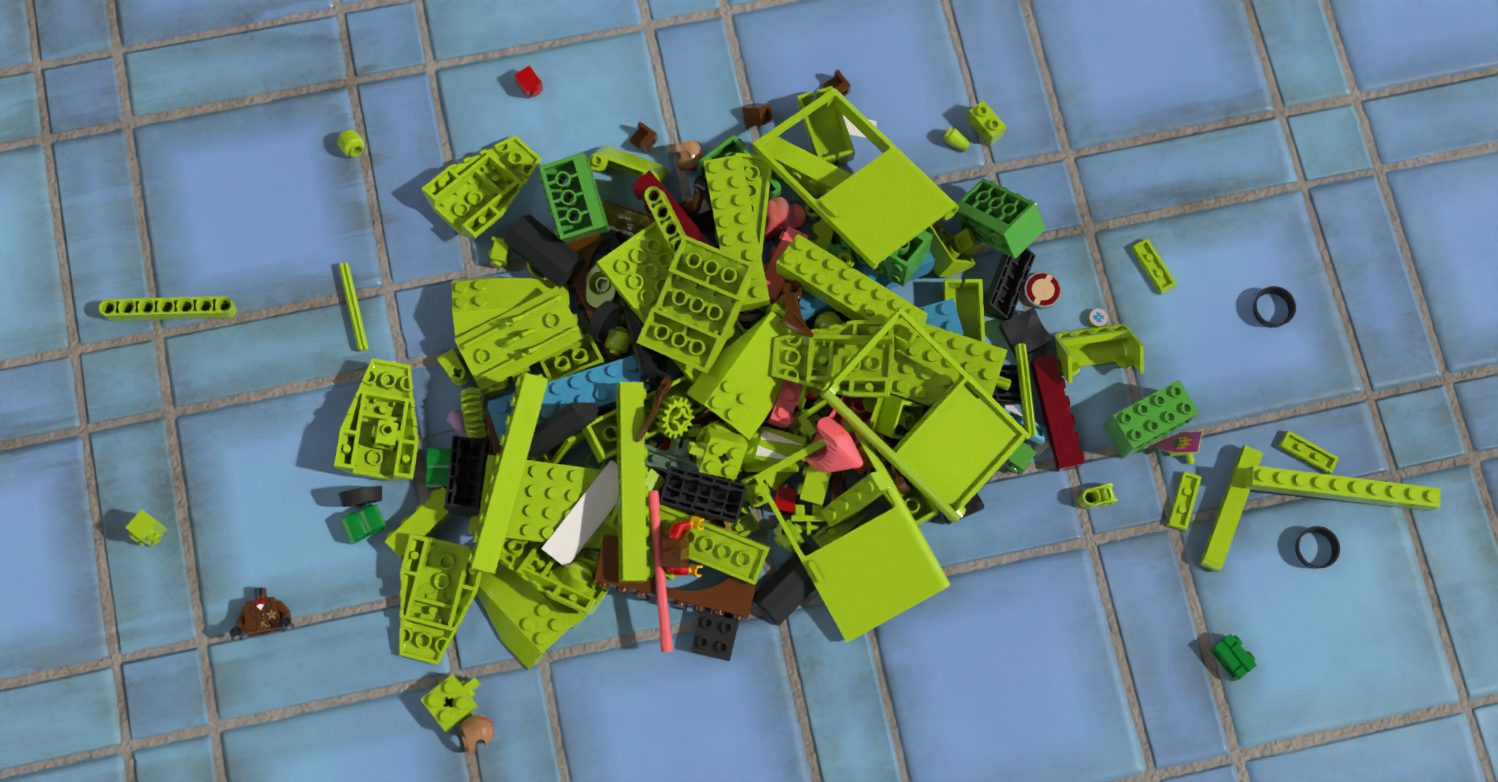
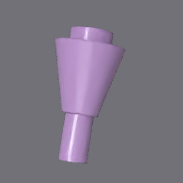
(456, 421)

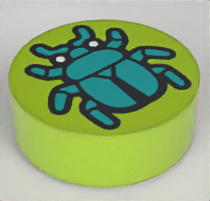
(592, 462)

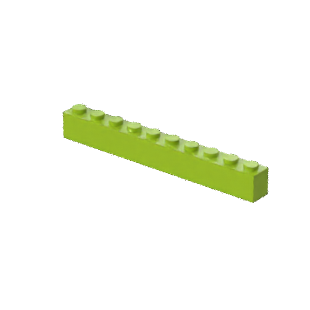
(508, 472)
(631, 483)
(1341, 488)

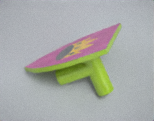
(1182, 444)

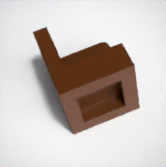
(839, 82)
(757, 114)
(644, 138)

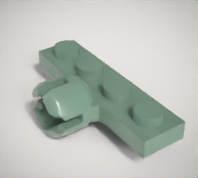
(673, 456)

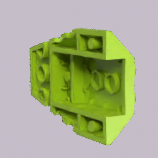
(481, 187)
(488, 297)
(820, 358)
(741, 379)
(383, 394)
(534, 565)
(434, 595)
(524, 615)

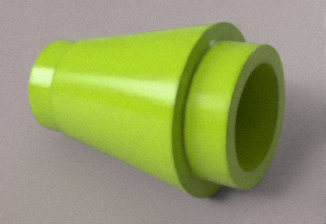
(956, 139)

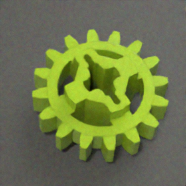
(675, 416)

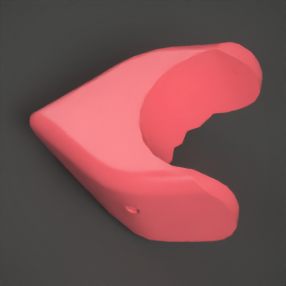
(782, 215)
(840, 451)

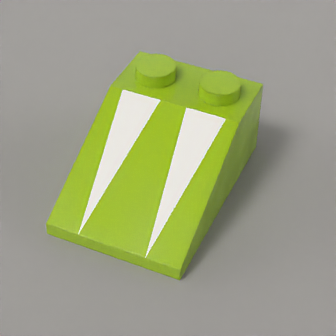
(770, 447)

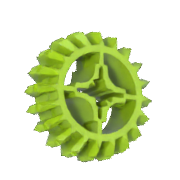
(473, 413)

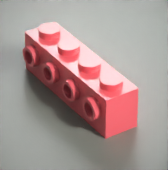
(783, 409)

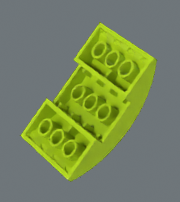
(697, 304)

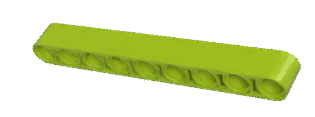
(667, 221)

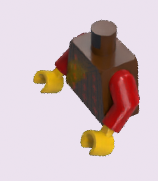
(676, 548)

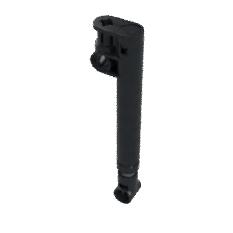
(651, 364)

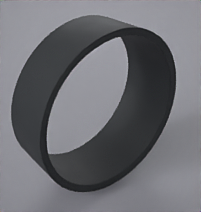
(1283, 293)
(604, 319)
(361, 496)
(1335, 545)

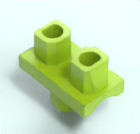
(799, 516)

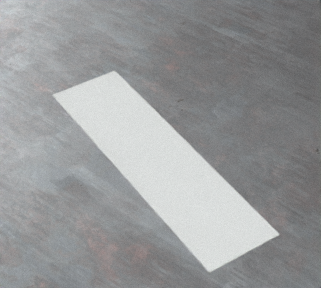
(584, 517)

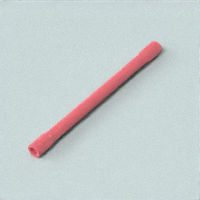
(665, 634)

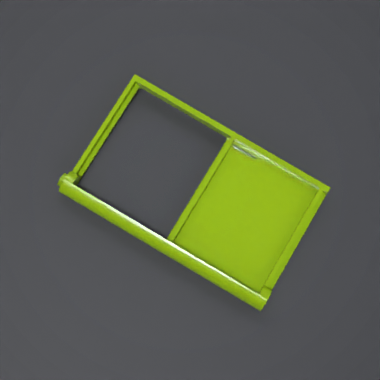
(880, 203)
(955, 441)
(873, 568)

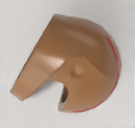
(690, 155)
(476, 728)

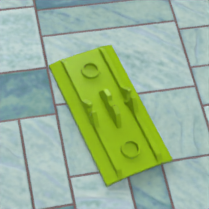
(519, 338)

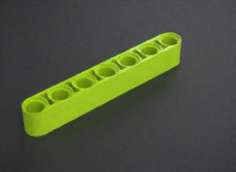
(159, 305)
(1229, 511)

